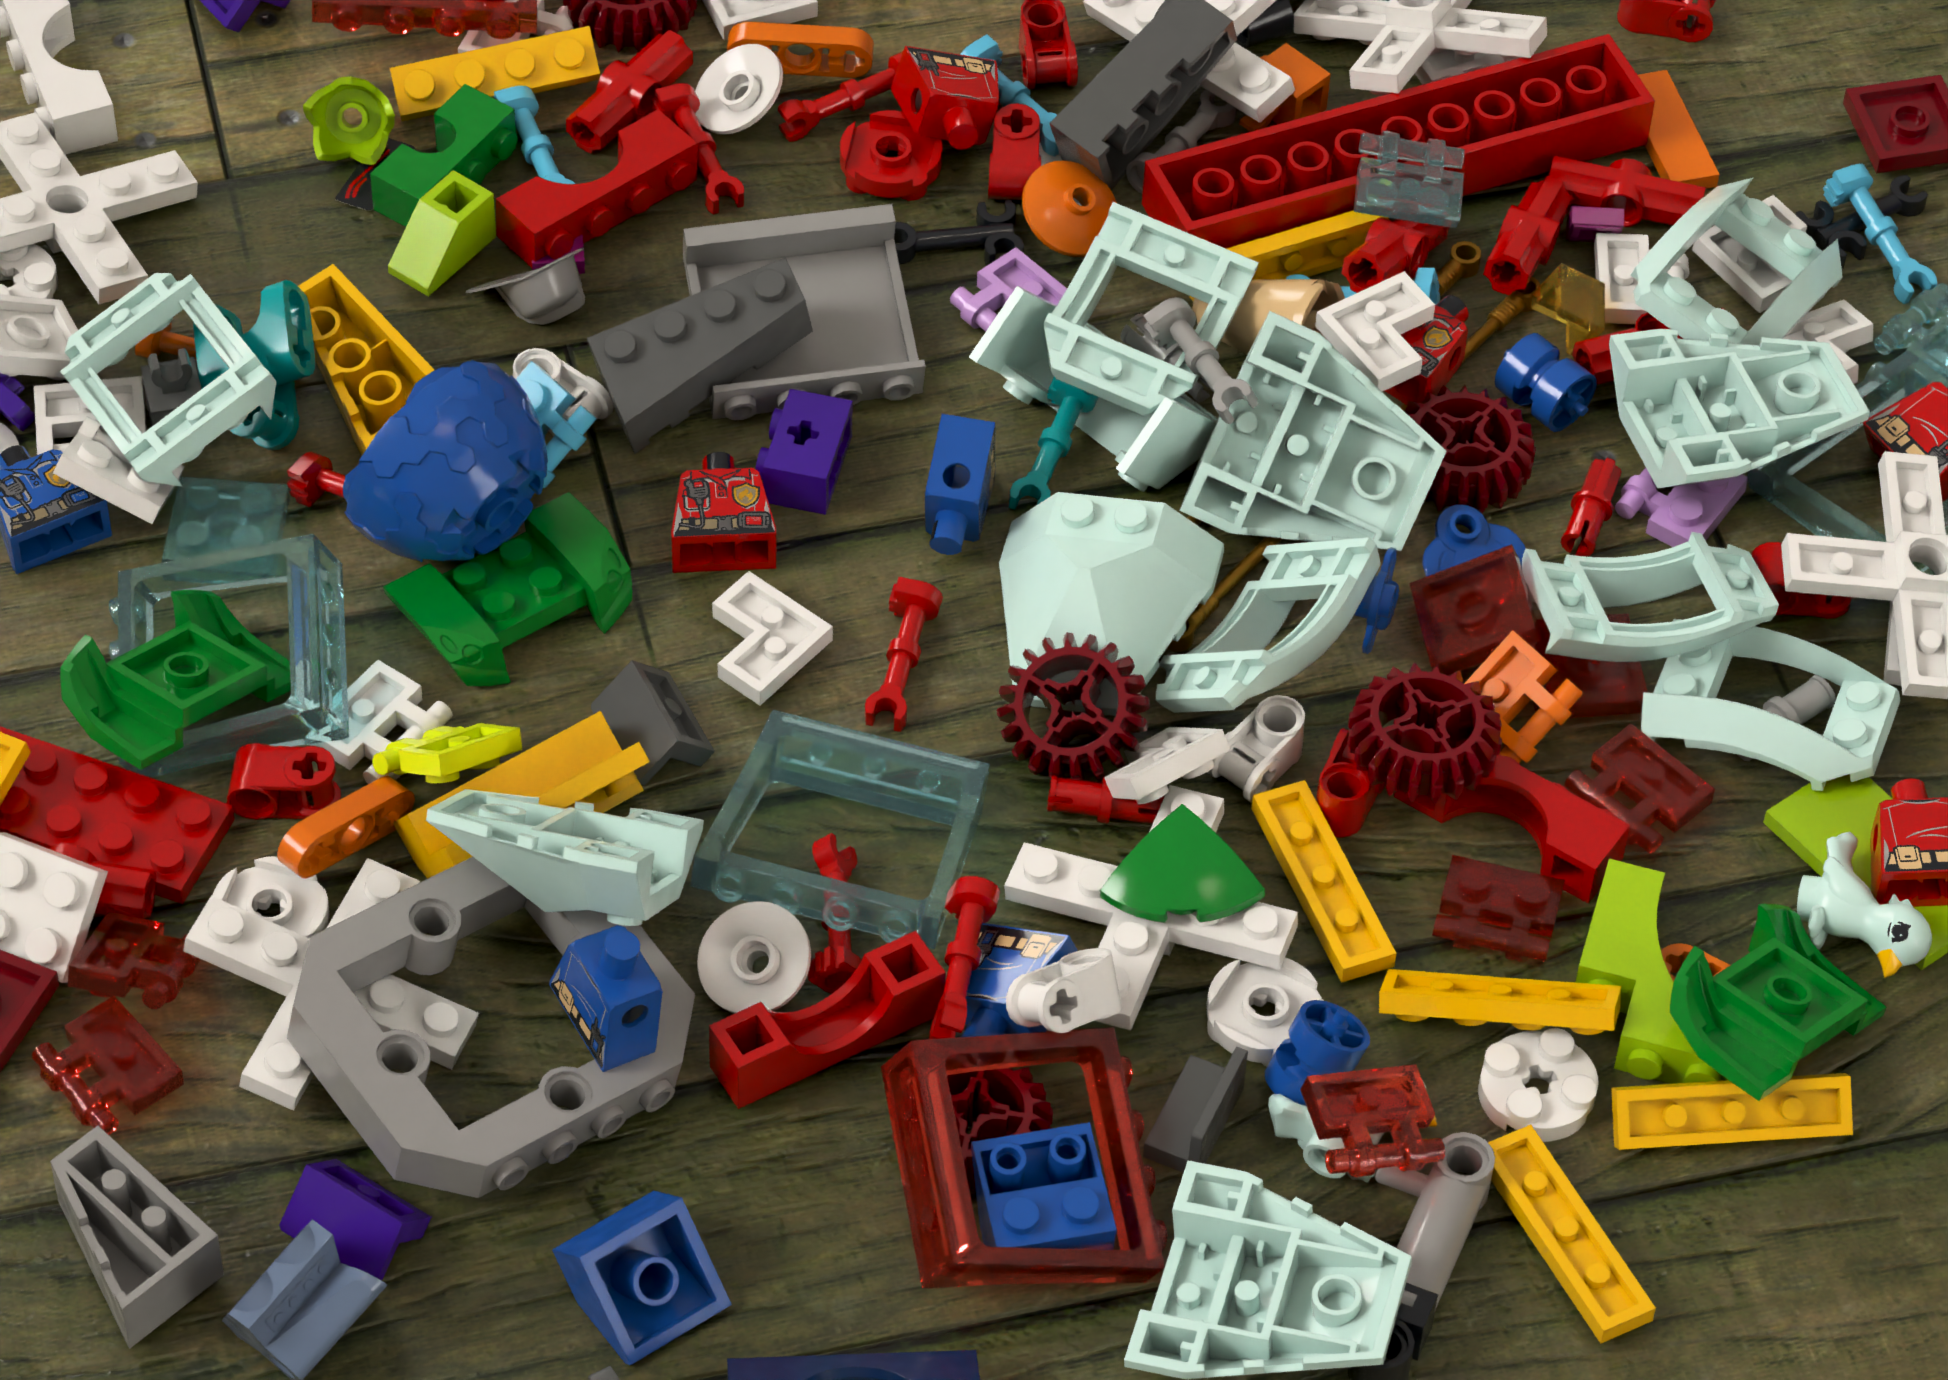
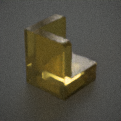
(1573, 300)

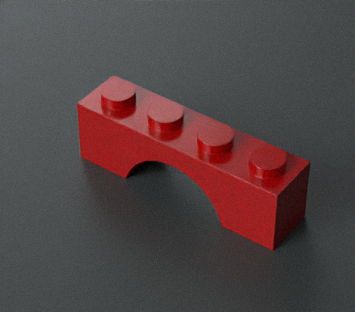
(548, 215)
(1569, 831)
(885, 996)

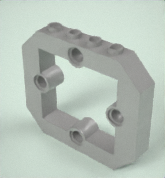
(396, 1109)

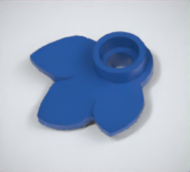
(1455, 547)
(1379, 601)

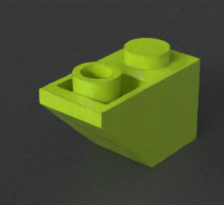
(444, 233)

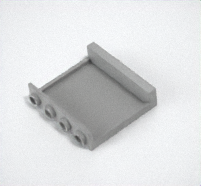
(853, 297)

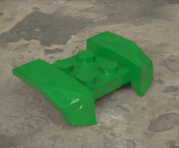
(517, 589)
(159, 688)
(1767, 1005)

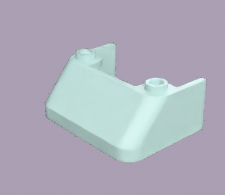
(1147, 447)

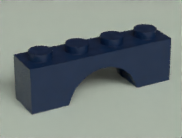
(872, 1366)

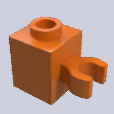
(1310, 86)

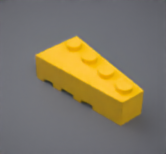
(360, 355)

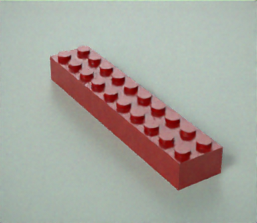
(1506, 116)

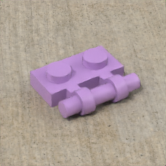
(998, 283)
(1684, 510)

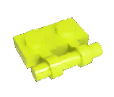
(449, 750)

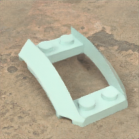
(1756, 228)
(1164, 256)
(198, 420)
(1577, 591)
(1232, 661)
(1854, 737)

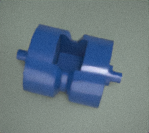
(1553, 387)
(1320, 1042)

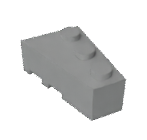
(134, 1234)

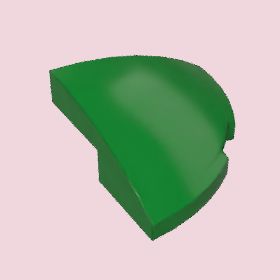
(1182, 871)

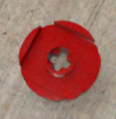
(871, 172)

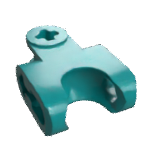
(285, 348)

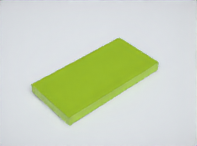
(1843, 806)

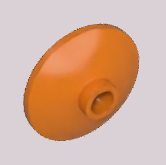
(1055, 214)

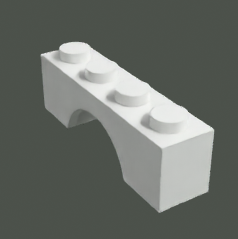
(68, 99)

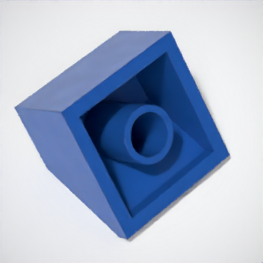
(643, 1275)

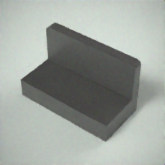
(650, 709)
(1196, 1111)

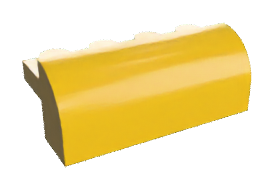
(568, 767)

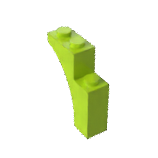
(1626, 953)

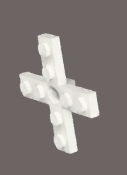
(1408, 30)
(1237, 78)
(78, 211)
(1886, 571)
(1137, 945)
(275, 959)

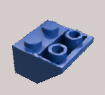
(1043, 1190)

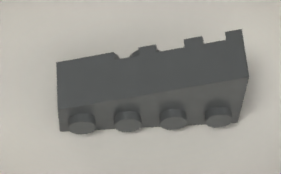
(1142, 88)
(676, 354)

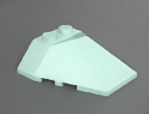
(1725, 406)
(1316, 453)
(1107, 572)
(574, 854)
(1264, 1286)

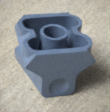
(303, 1303)

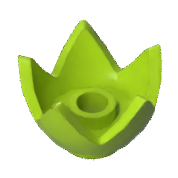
(338, 139)

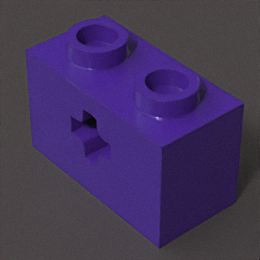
(805, 450)

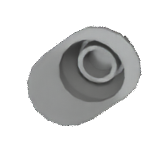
(542, 293)

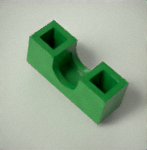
(472, 139)

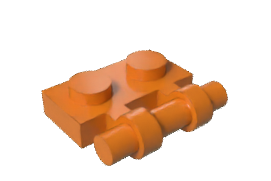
(1514, 677)

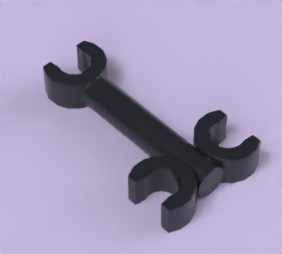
(1846, 229)
(992, 232)

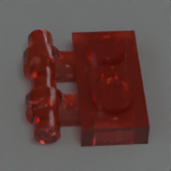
(1648, 776)
(1500, 898)
(132, 954)
(121, 1053)
(1372, 1103)

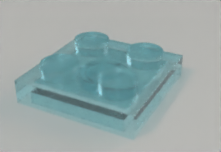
(224, 516)

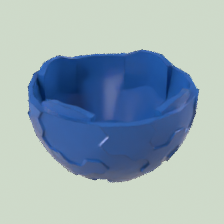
(450, 467)

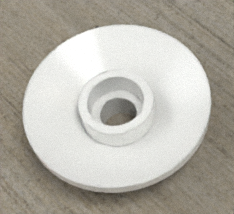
(738, 88)
(734, 945)

